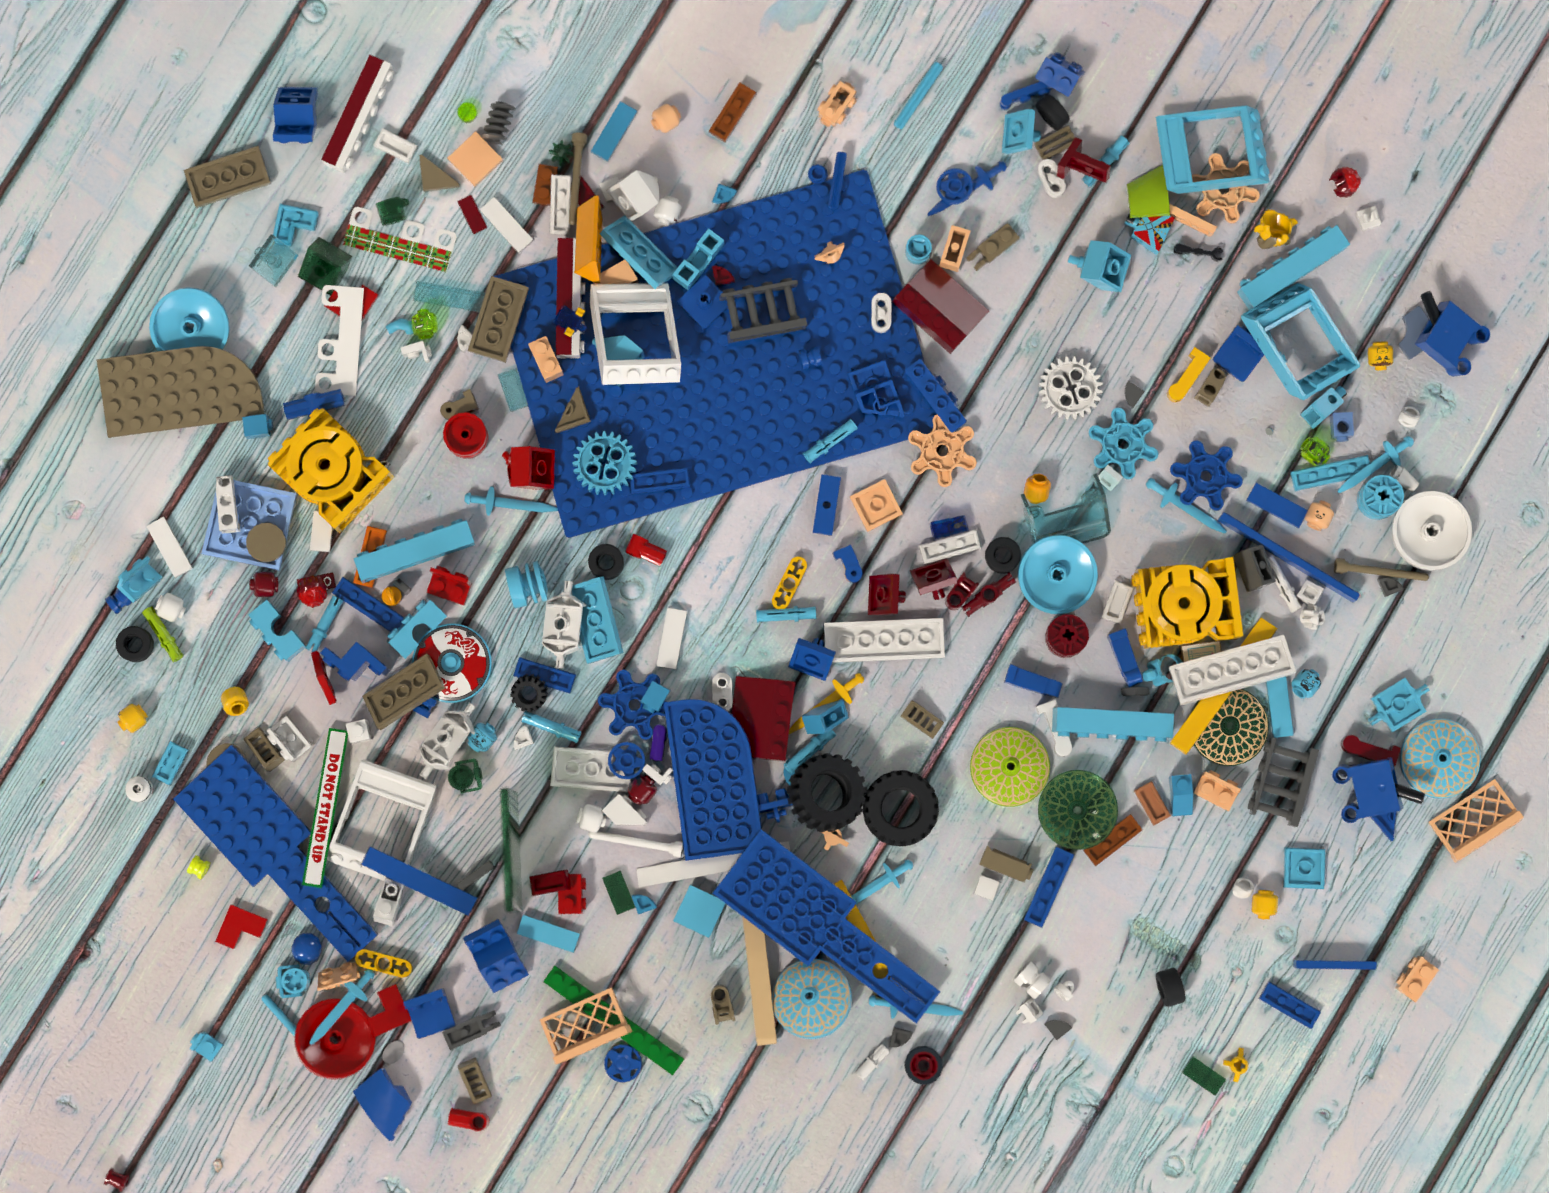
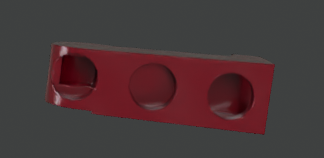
(1352, 745)

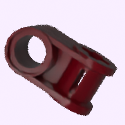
(962, 590)

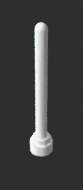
(674, 848)

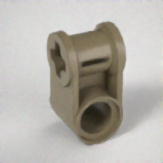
(722, 1006)

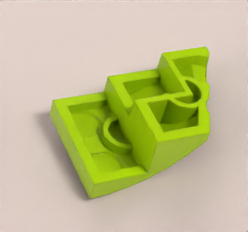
(1149, 195)

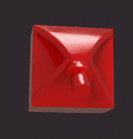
(530, 467)

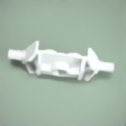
(567, 639)
(438, 753)

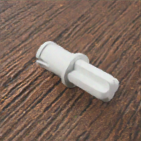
(872, 1062)

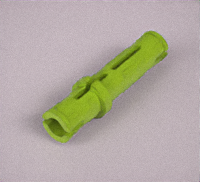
(162, 633)

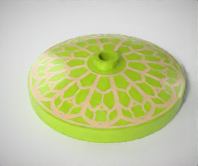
(990, 768)

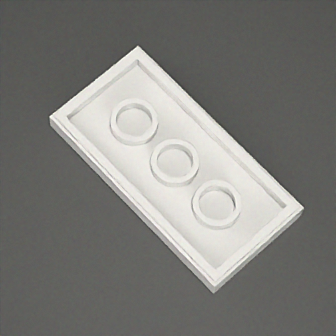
(585, 770)

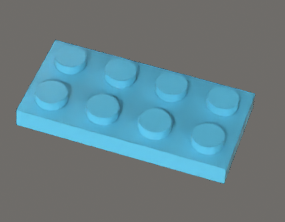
(639, 251)
(598, 625)

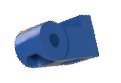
(851, 565)

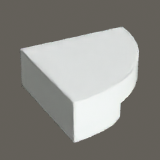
(463, 338)
(523, 738)

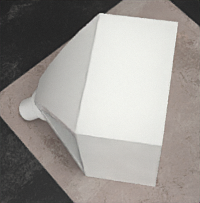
(635, 194)

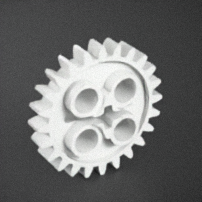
(1087, 382)

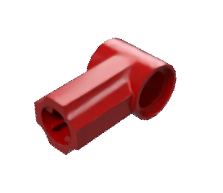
(641, 548)
(466, 1119)

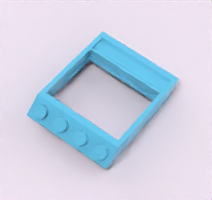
(1176, 157)
(1280, 309)

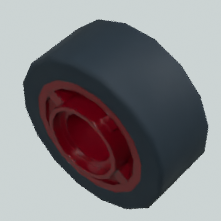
(929, 1075)

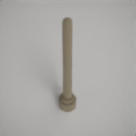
(579, 141)
(1342, 566)

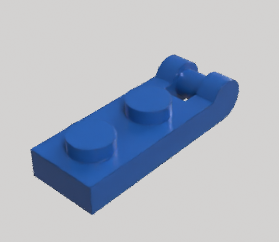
(1024, 94)

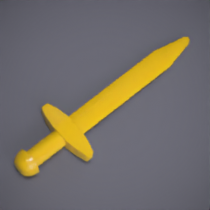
(840, 692)

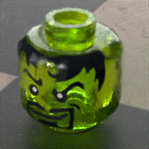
(1315, 451)

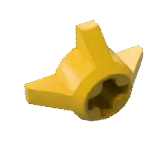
(1235, 1064)

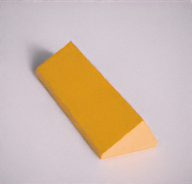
(589, 240)

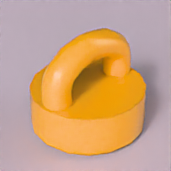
(391, 596)

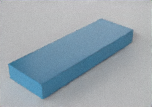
(614, 131)

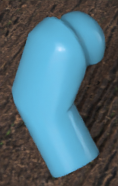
(401, 324)

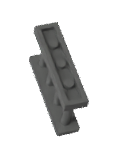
(775, 325)
(1297, 796)

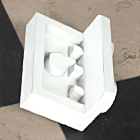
(288, 739)

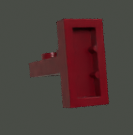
(1082, 163)

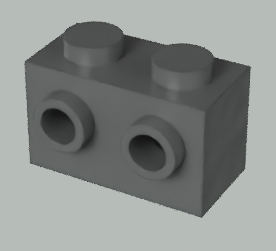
(1253, 566)

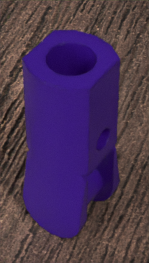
(658, 744)

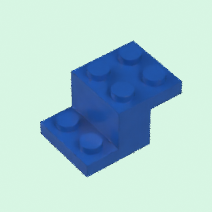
(295, 114)
(354, 662)
(495, 956)

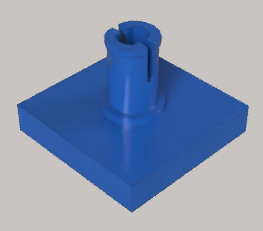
(703, 302)
(812, 658)

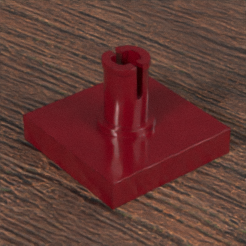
(934, 578)
(884, 594)

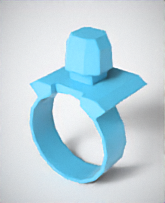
(1154, 673)

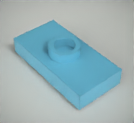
(170, 763)

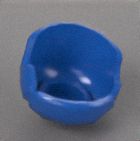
(306, 948)

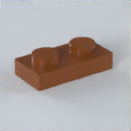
(543, 184)

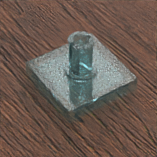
(273, 260)

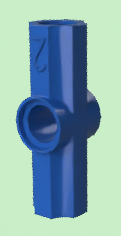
(310, 402)

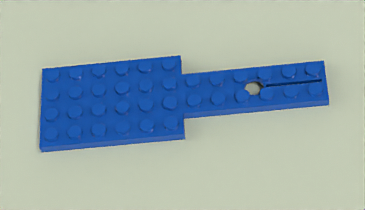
(263, 839)
(809, 916)

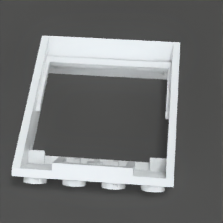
(634, 298)
(388, 785)

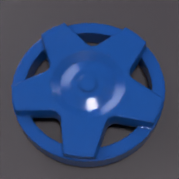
(954, 186)
(626, 760)
(623, 1063)

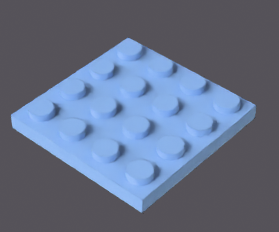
(254, 506)

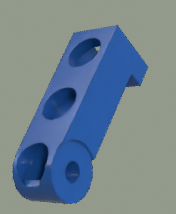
(1125, 657)
(1032, 682)

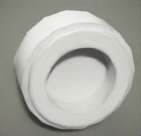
(1409, 417)
(1243, 888)
(1063, 992)

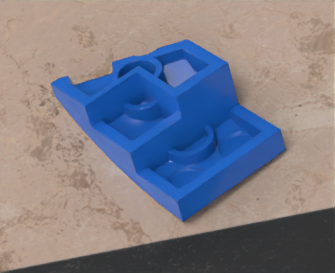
(876, 390)
(383, 1102)

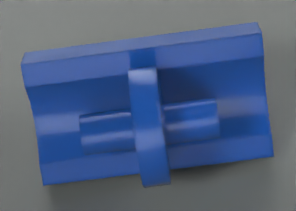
(766, 806)

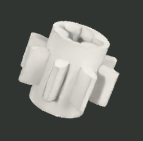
(1312, 617)

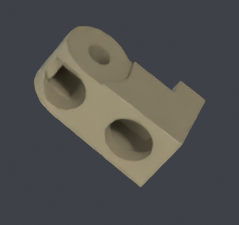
(1211, 386)
(466, 404)

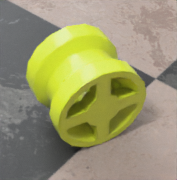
(198, 867)

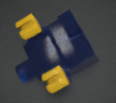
(570, 320)

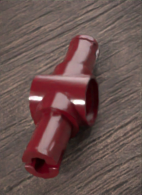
(997, 588)

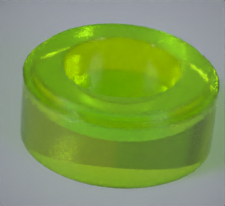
(467, 112)

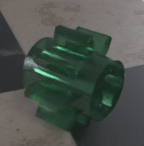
(565, 156)

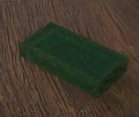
(618, 892)
(1203, 1076)

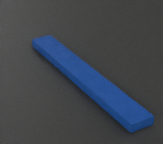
(1288, 557)

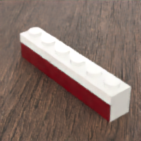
(357, 114)
(569, 294)

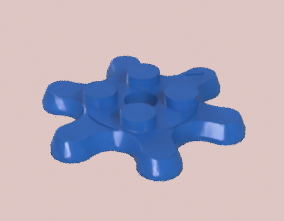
(1205, 462)
(620, 702)

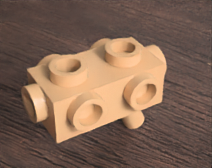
(833, 109)

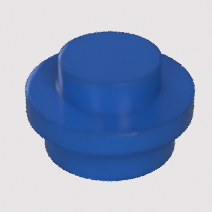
(817, 174)

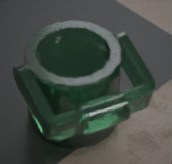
(392, 210)
(463, 777)

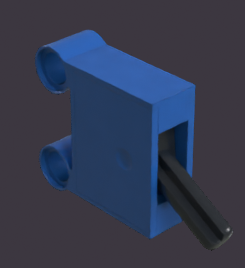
(1448, 334)
(1375, 789)

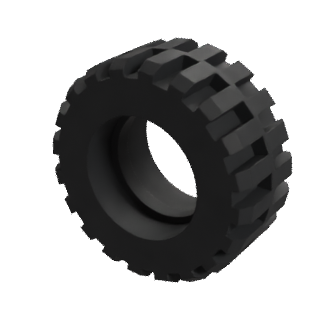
(851, 787)
(927, 802)

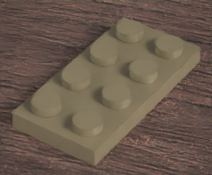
(227, 177)
(498, 319)
(403, 692)

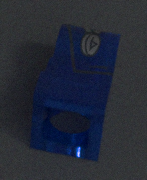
(948, 527)

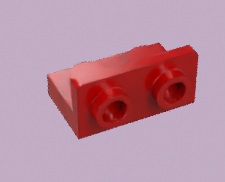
(572, 900)

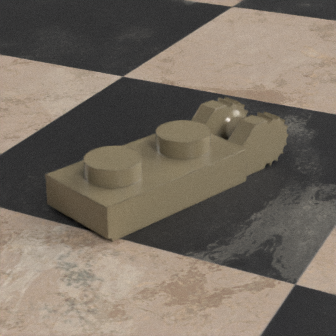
(994, 246)

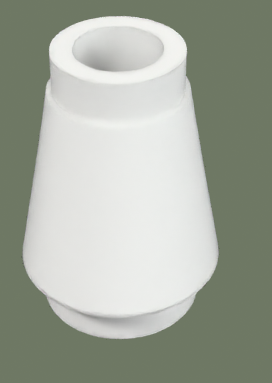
(1404, 478)

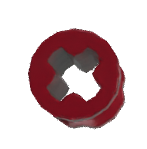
(116, 1180)

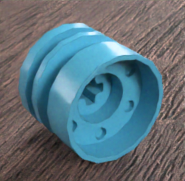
(1370, 502)
(526, 584)

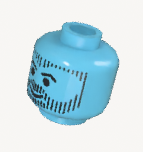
(483, 737)

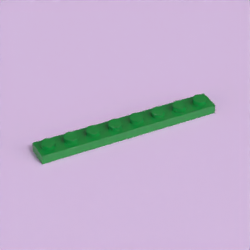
(638, 1038)

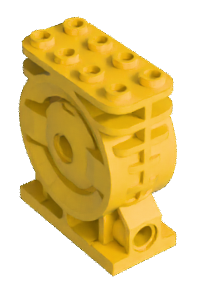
(324, 426)
(1158, 632)

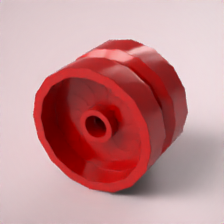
(469, 424)

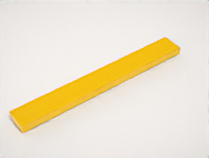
(1208, 707)

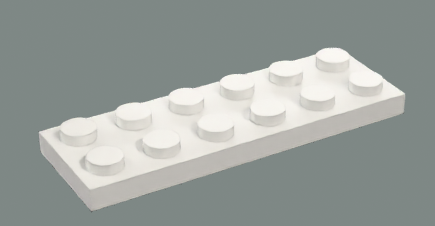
(885, 640)
(1232, 669)

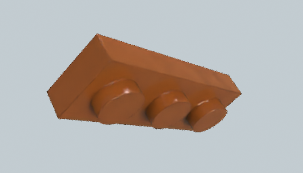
(732, 112)
(1121, 834)

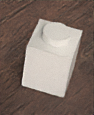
(358, 731)

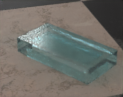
(513, 390)

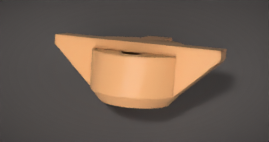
(831, 253)
(832, 840)

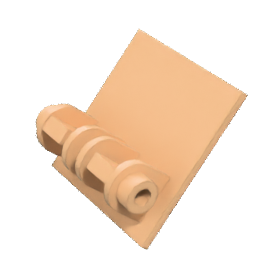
(329, 977)

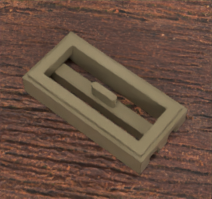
(1040, 150)

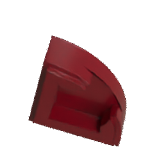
(722, 276)

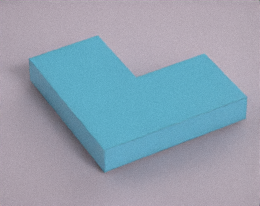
(291, 218)

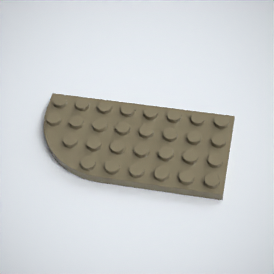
(176, 390)

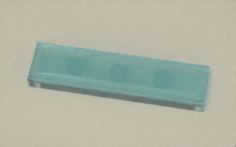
(448, 296)

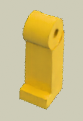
(1180, 389)

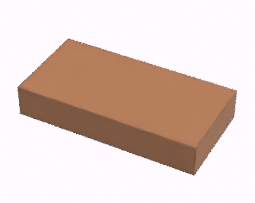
(1152, 803)

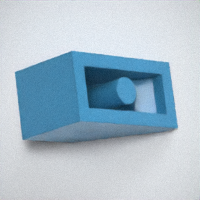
(825, 717)
(1181, 795)

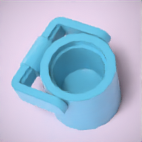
(293, 981)

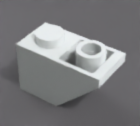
(622, 812)
(388, 902)

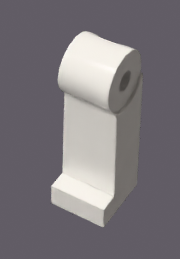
(226, 505)
(1062, 744)

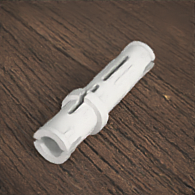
(1284, 586)

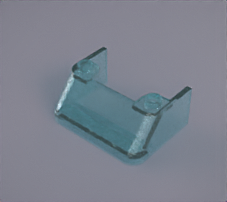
(1083, 521)

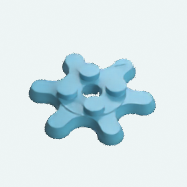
(1132, 434)

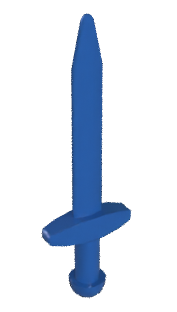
(982, 179)

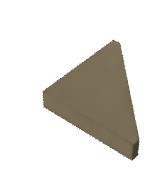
(434, 178)
(574, 414)

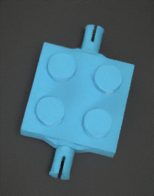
(1398, 704)

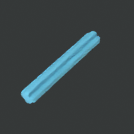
(918, 95)

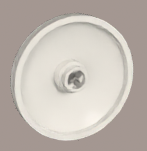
(1449, 527)

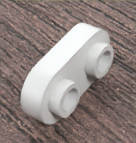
(1051, 178)
(881, 313)
(722, 692)

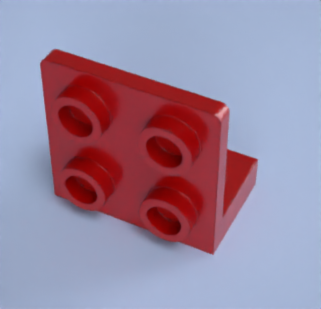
(449, 586)

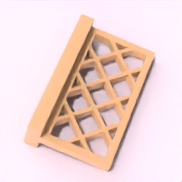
(1484, 836)
(591, 1042)

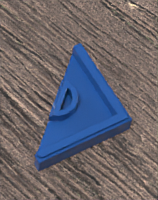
(1386, 823)

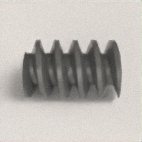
(497, 122)

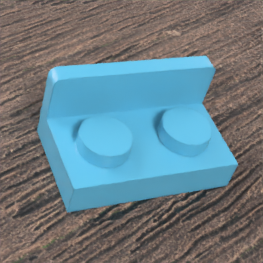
(138, 580)

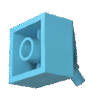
(1103, 265)
(621, 349)

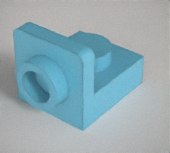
(206, 1045)

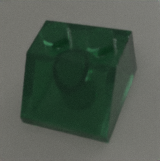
(324, 265)

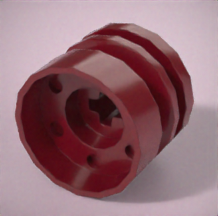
(1061, 646)

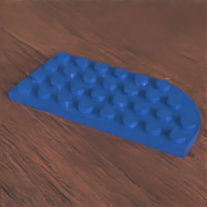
(712, 779)

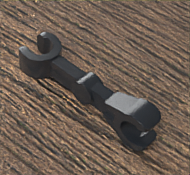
(1183, 249)

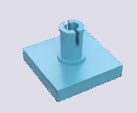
(1019, 131)

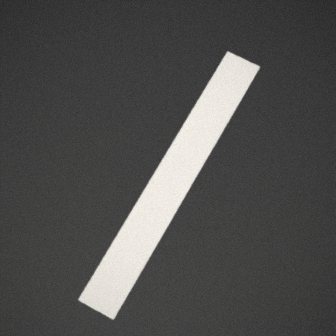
(687, 869)

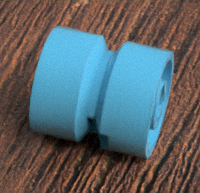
(918, 249)

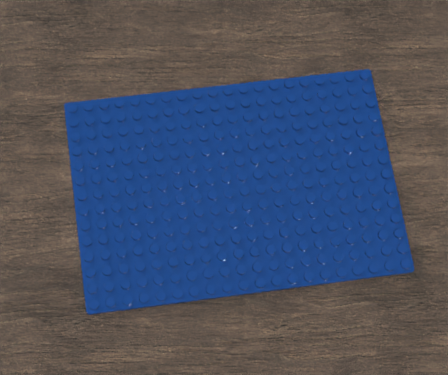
(740, 405)

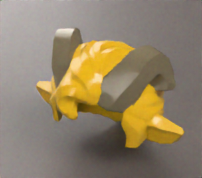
(1274, 229)

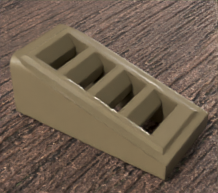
(909, 708)
(277, 757)
(467, 1065)

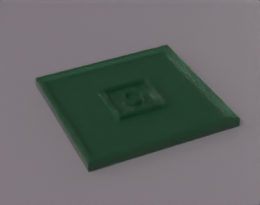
(511, 850)

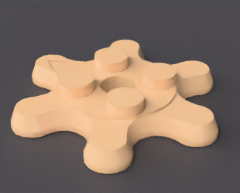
(1226, 202)
(942, 464)

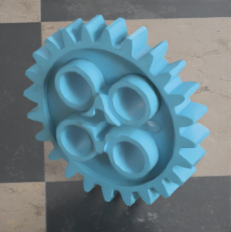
(587, 459)

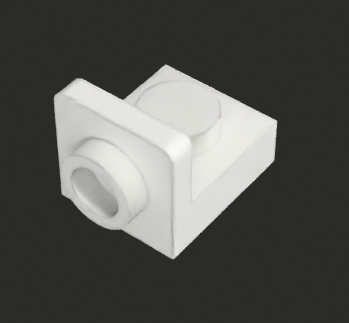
(413, 350)
(654, 772)

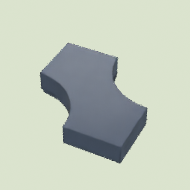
(1415, 323)

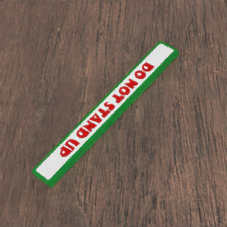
(325, 808)

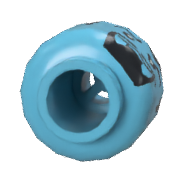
(1306, 683)

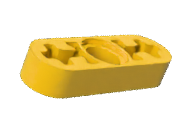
(791, 567)
(397, 972)

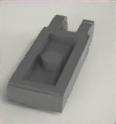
(468, 1030)

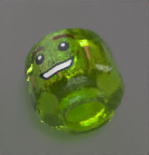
(424, 324)

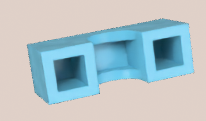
(699, 260)
(264, 619)
(402, 639)

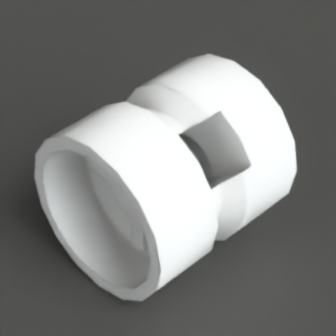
(1032, 980)

